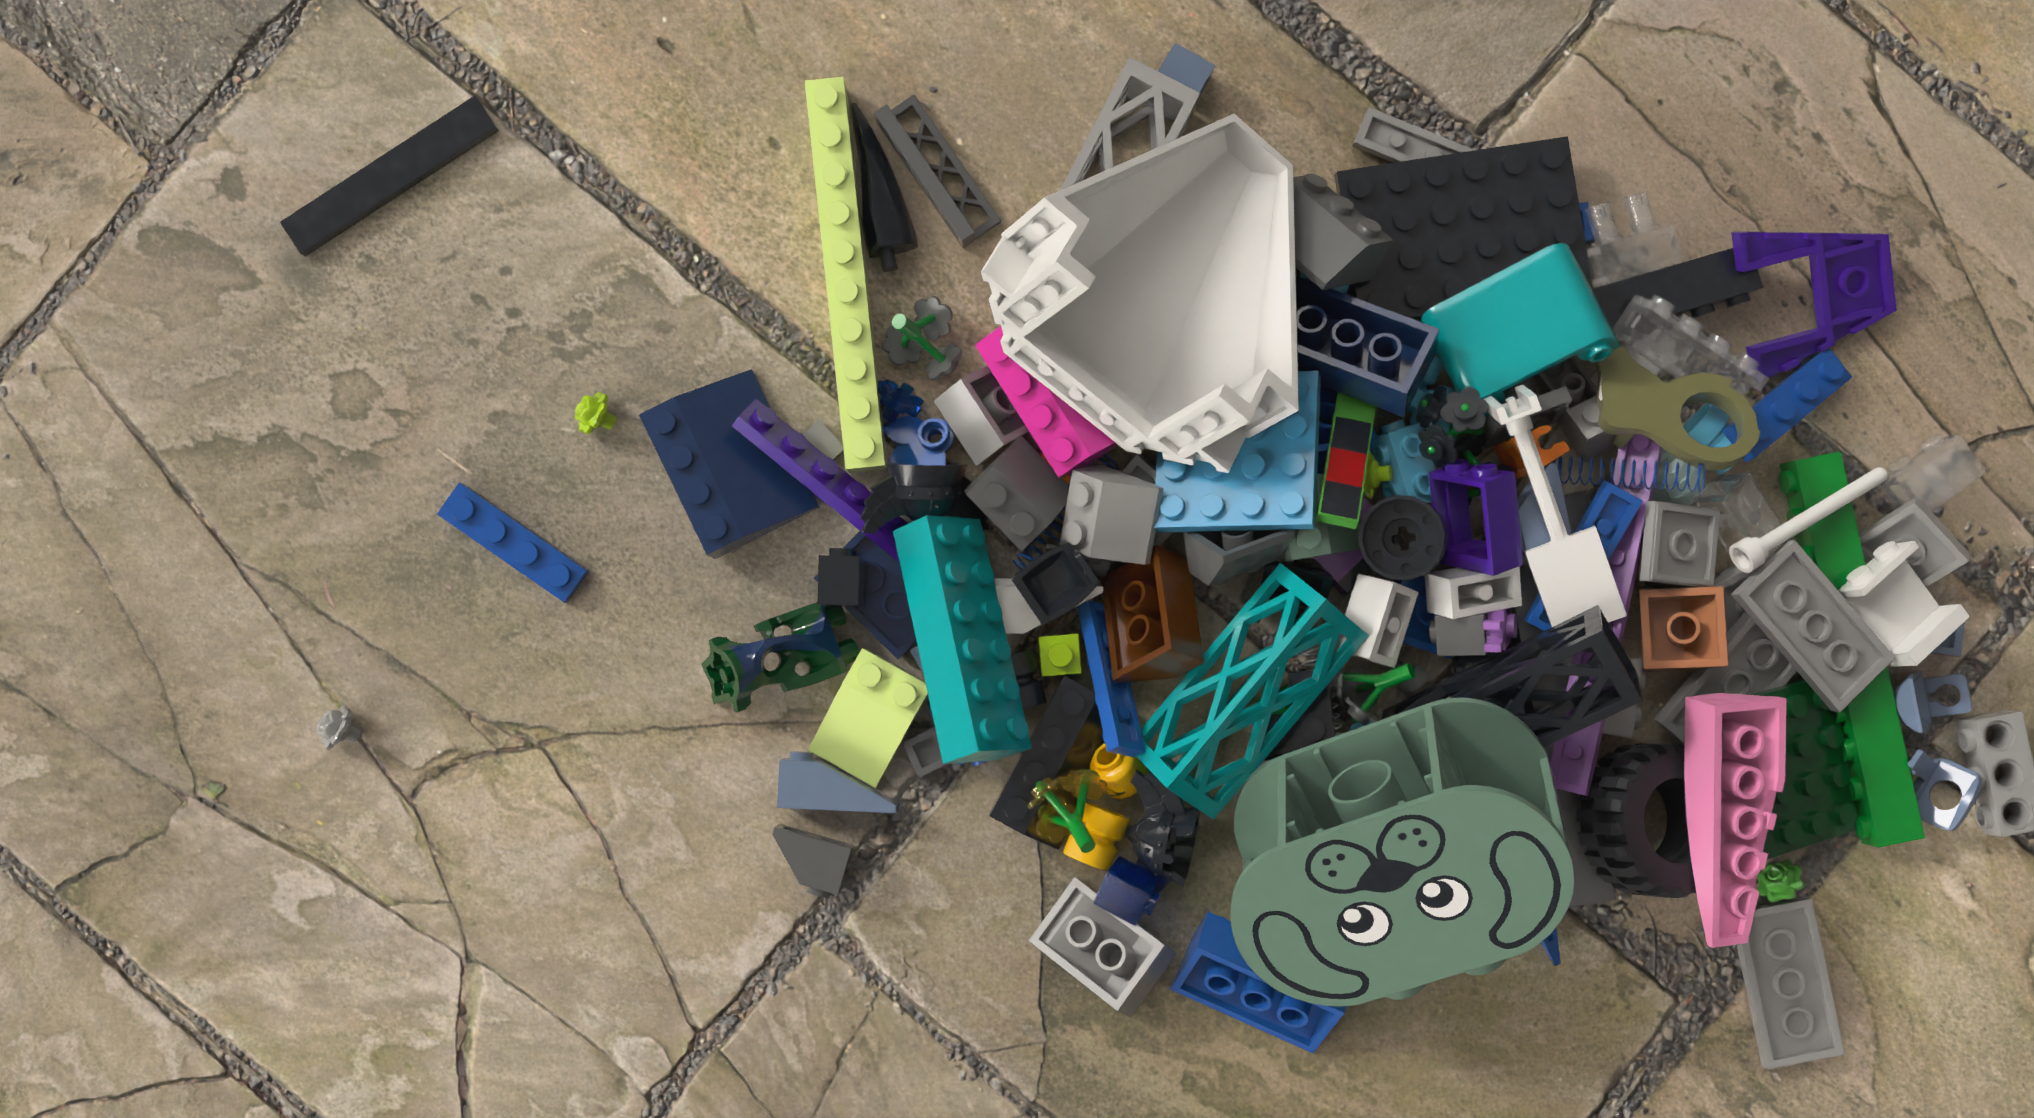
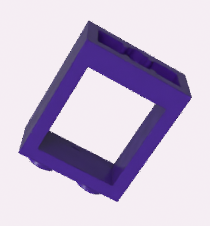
(1500, 511)

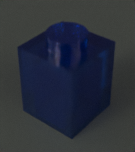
(1128, 891)

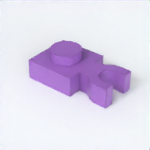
(1499, 630)

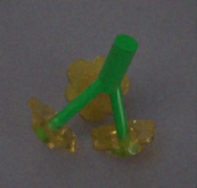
(1062, 818)

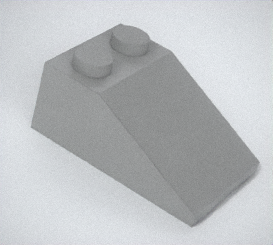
(1101, 949)

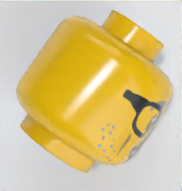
(1116, 771)

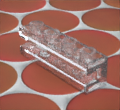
(1680, 347)

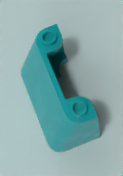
(1520, 324)

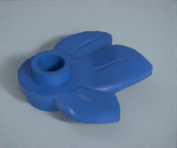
(913, 439)

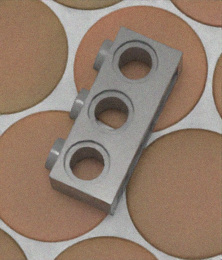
(2013, 753)

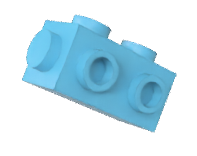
(1400, 449)

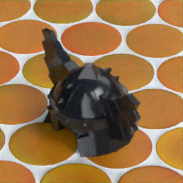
(918, 493)
(1165, 834)

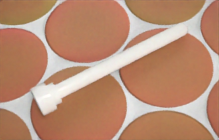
(1752, 552)

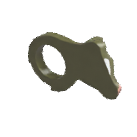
(1640, 403)

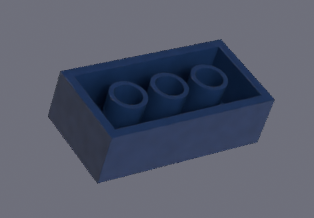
(1362, 347)

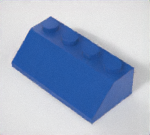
(1222, 980)

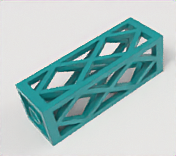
(1230, 716)

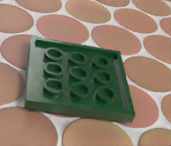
(1816, 786)

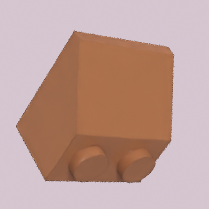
(1683, 629)

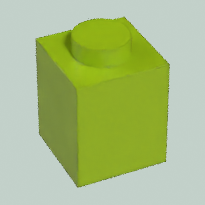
(1059, 655)

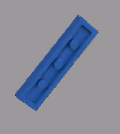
(1794, 399)
(1611, 515)
(513, 542)
(1114, 699)

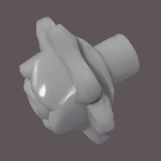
(336, 727)

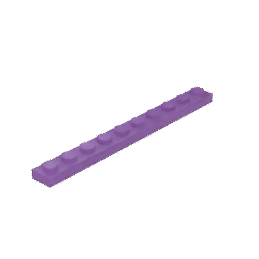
(1577, 754)

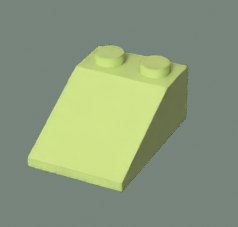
(869, 717)

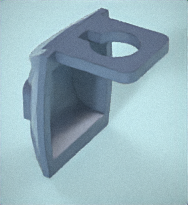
(1914, 700)

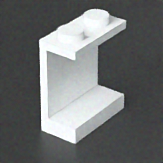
(1899, 605)

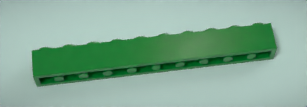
(1870, 722)

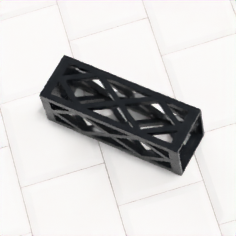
(1500, 676)

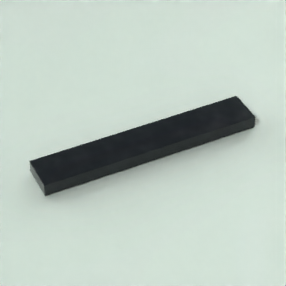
(389, 176)

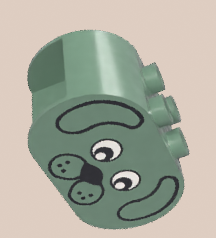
(1400, 855)

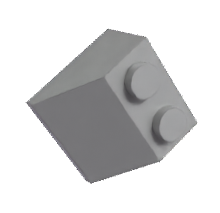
(981, 415)
(1111, 515)

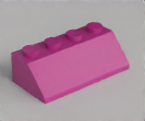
(1057, 428)

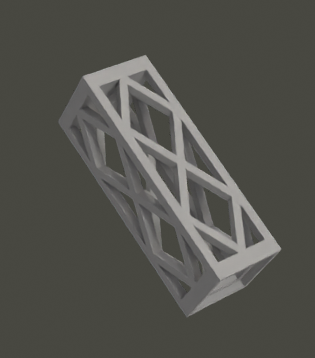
(1144, 87)

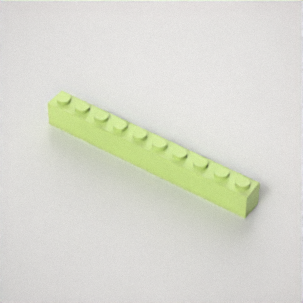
(846, 275)

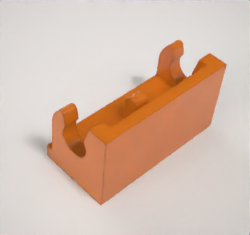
(1510, 454)

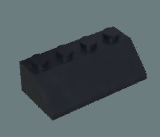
(1060, 743)

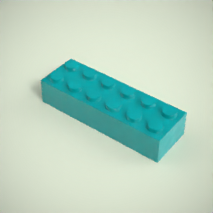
(961, 639)

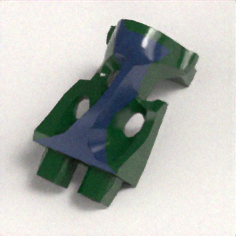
(739, 667)

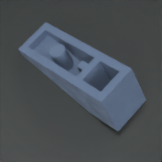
(821, 786)

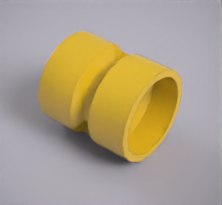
(1105, 828)

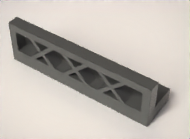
(926, 178)

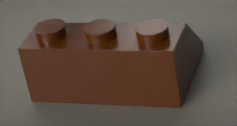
(1152, 619)

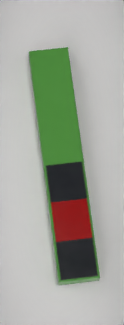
(1346, 462)

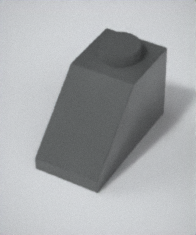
(1459, 635)
(814, 859)

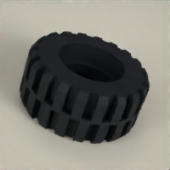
(1615, 827)

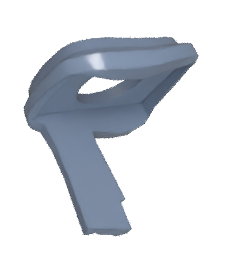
(1935, 771)

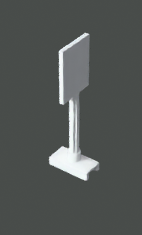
(1570, 567)

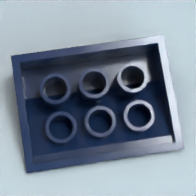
(718, 474)

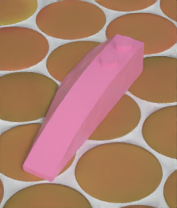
(1730, 790)

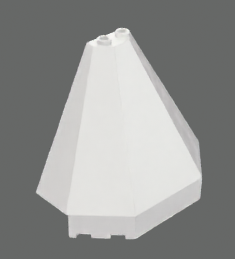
(1162, 295)

